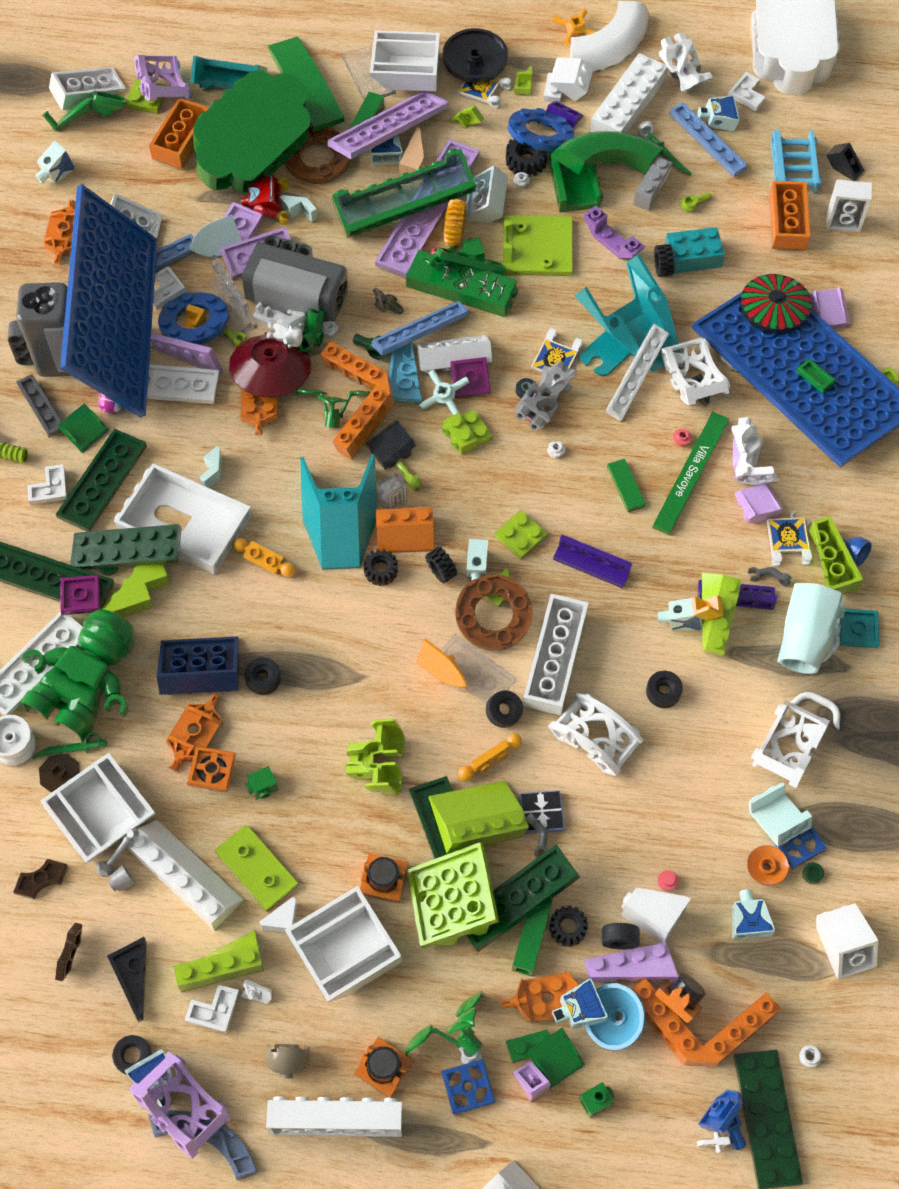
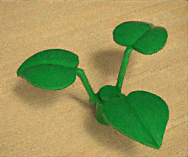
(332, 415)
(466, 1038)

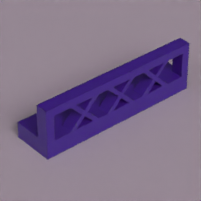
(592, 561)
(752, 599)

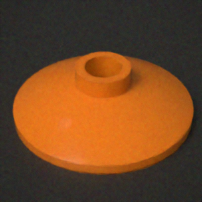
(774, 859)

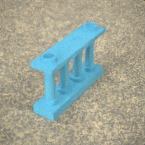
(778, 155)

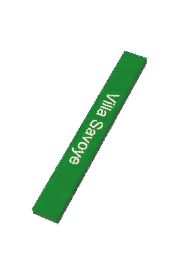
(690, 473)

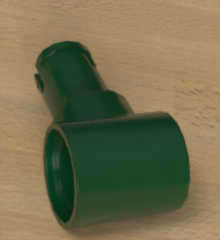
(366, 343)

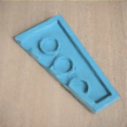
(404, 375)

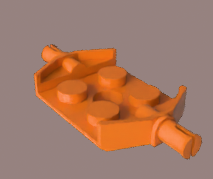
(59, 240)
(258, 415)
(184, 743)
(529, 996)

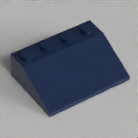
(198, 665)

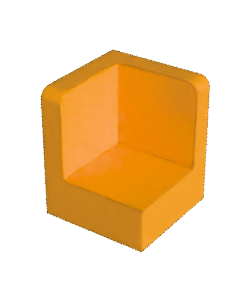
(195, 317)
(708, 609)

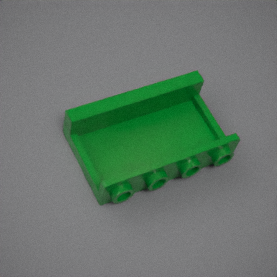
(575, 190)

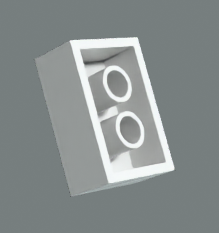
(848, 205)

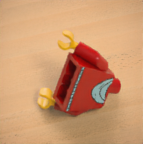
(265, 197)

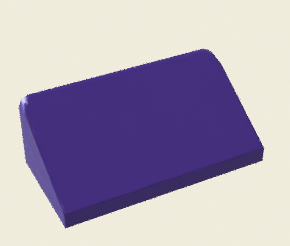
(561, 110)

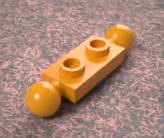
(264, 557)
(484, 762)

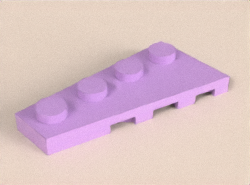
(238, 253)
(188, 352)
(639, 963)

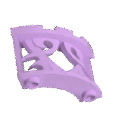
(148, 84)
(148, 1101)

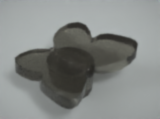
(387, 301)

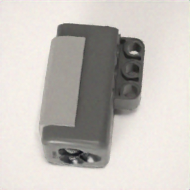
(289, 277)
(39, 327)

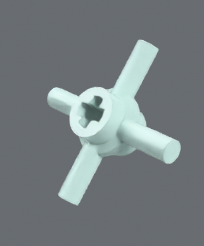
(442, 387)

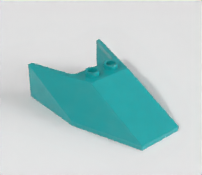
(633, 321)
(339, 518)

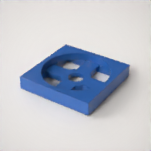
(806, 855)
(458, 1089)

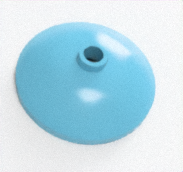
(617, 1033)

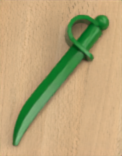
(667, 153)
(436, 262)
(86, 745)

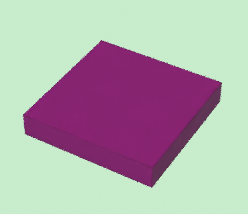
(476, 373)
(79, 594)

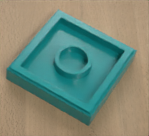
(859, 628)

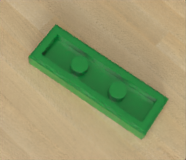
(626, 485)

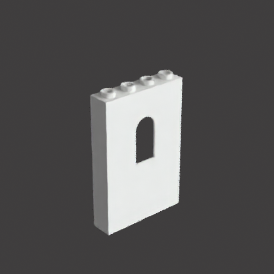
(214, 520)

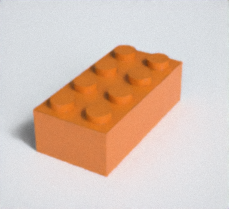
(175, 136)
(789, 215)

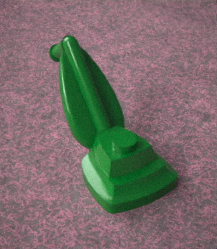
(100, 102)

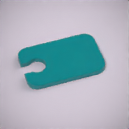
(606, 349)

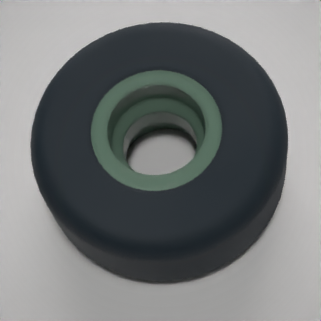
(525, 382)

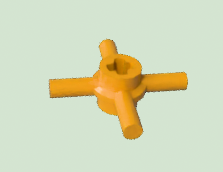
(574, 26)

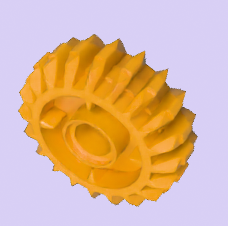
(455, 222)

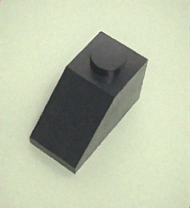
(845, 161)

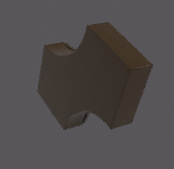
(49, 874)
(71, 945)

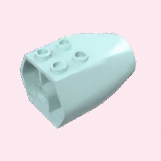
(810, 627)

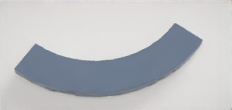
(224, 1140)

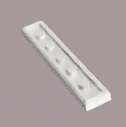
(637, 372)

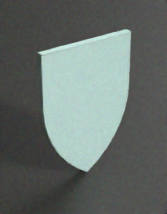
(214, 236)

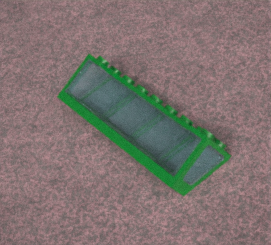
(404, 195)

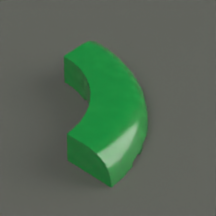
(607, 147)

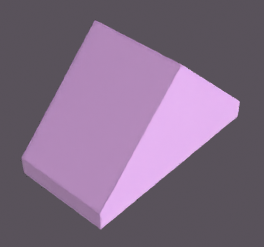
(531, 1081)

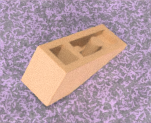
(413, 156)

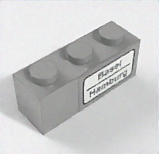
(652, 183)

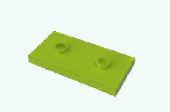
(256, 867)

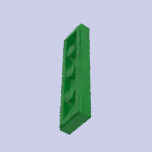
(470, 260)

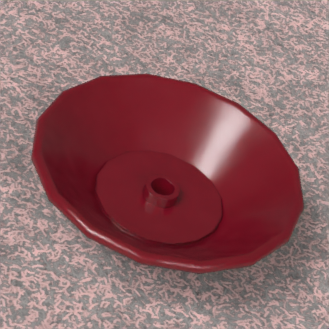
(268, 367)

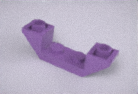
(597, 223)

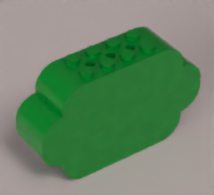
(250, 130)

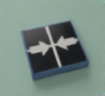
(545, 807)

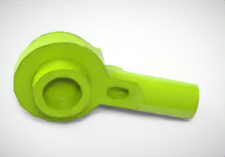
(690, 203)
(413, 481)

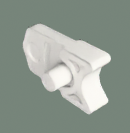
(256, 992)
(718, 1142)

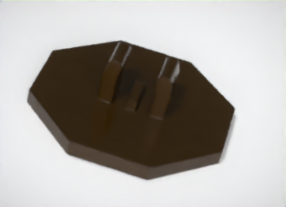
(57, 771)

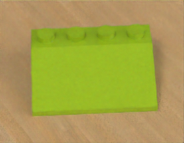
(478, 815)

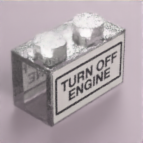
(392, 491)

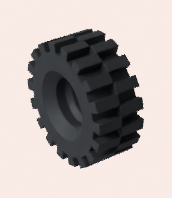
(526, 165)

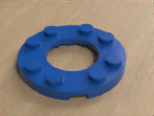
(518, 130)
(207, 332)

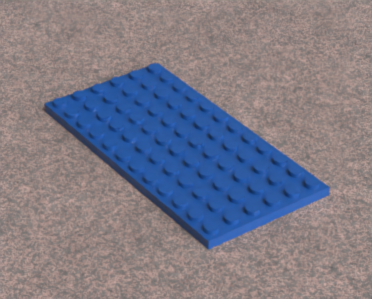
(109, 302)
(840, 421)

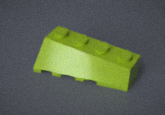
(837, 564)
(716, 632)
(226, 963)

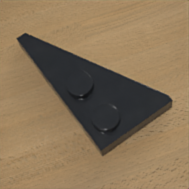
(130, 969)

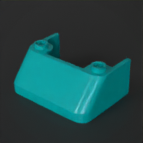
(219, 73)

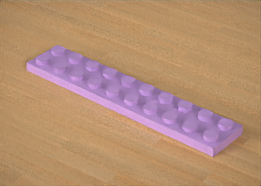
(415, 230)

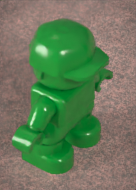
(82, 673)

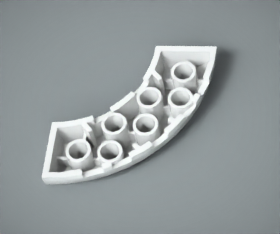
(615, 40)

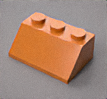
(405, 529)

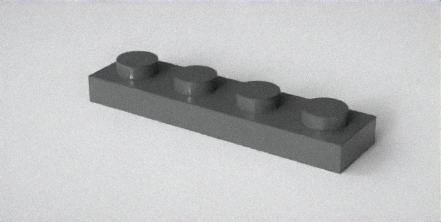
(40, 405)

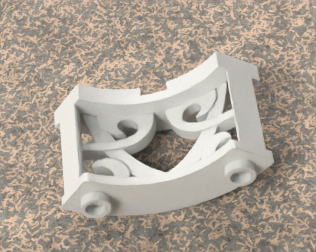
(713, 381)
(814, 733)
(602, 758)

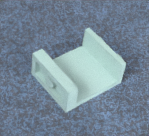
(779, 815)

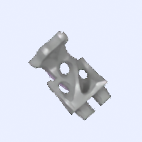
(550, 384)

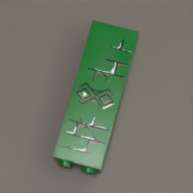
(463, 284)

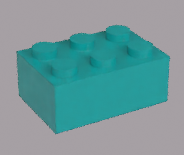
(696, 249)

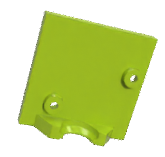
(536, 240)
(448, 894)

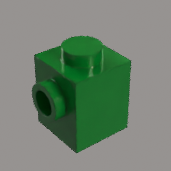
(473, 247)
(261, 783)
(597, 1099)

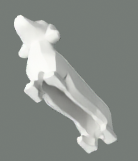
(289, 328)

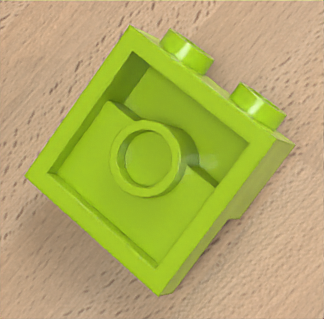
(466, 431)

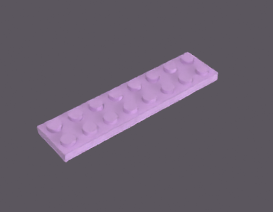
(387, 124)

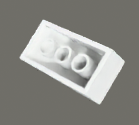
(76, 85)

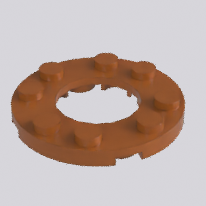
(326, 171)
(493, 585)

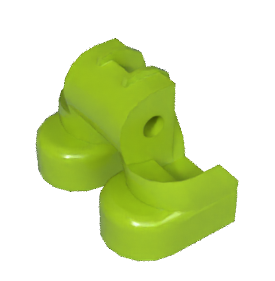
(362, 765)

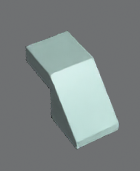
(296, 205)
(212, 461)

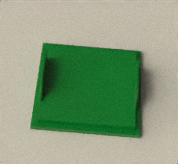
(83, 427)
(556, 1057)

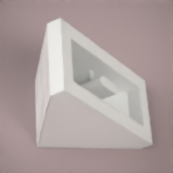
(281, 917)

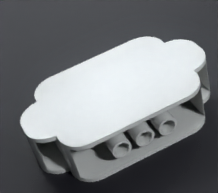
(794, 42)

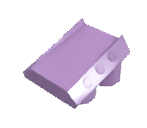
(831, 307)
(759, 503)

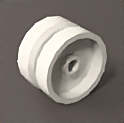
(16, 740)

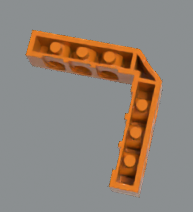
(372, 409)
(686, 1045)

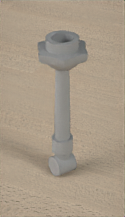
(105, 868)

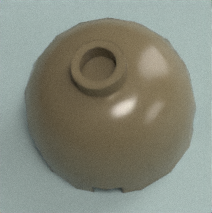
(287, 1059)

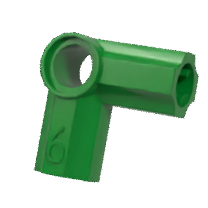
(313, 332)

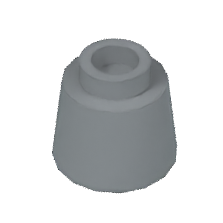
(121, 879)

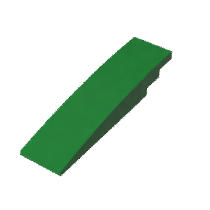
(294, 59)

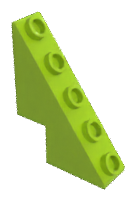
(134, 594)

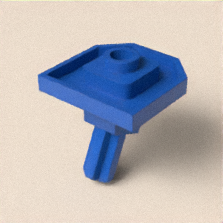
(724, 1117)

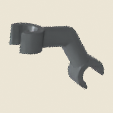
(783, 578)
(541, 830)

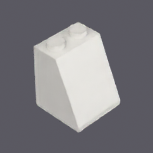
(654, 911)
(847, 940)

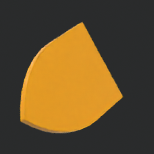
(440, 665)

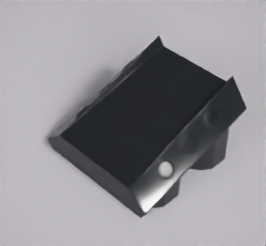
(391, 445)

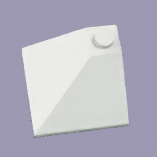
(141, 215)

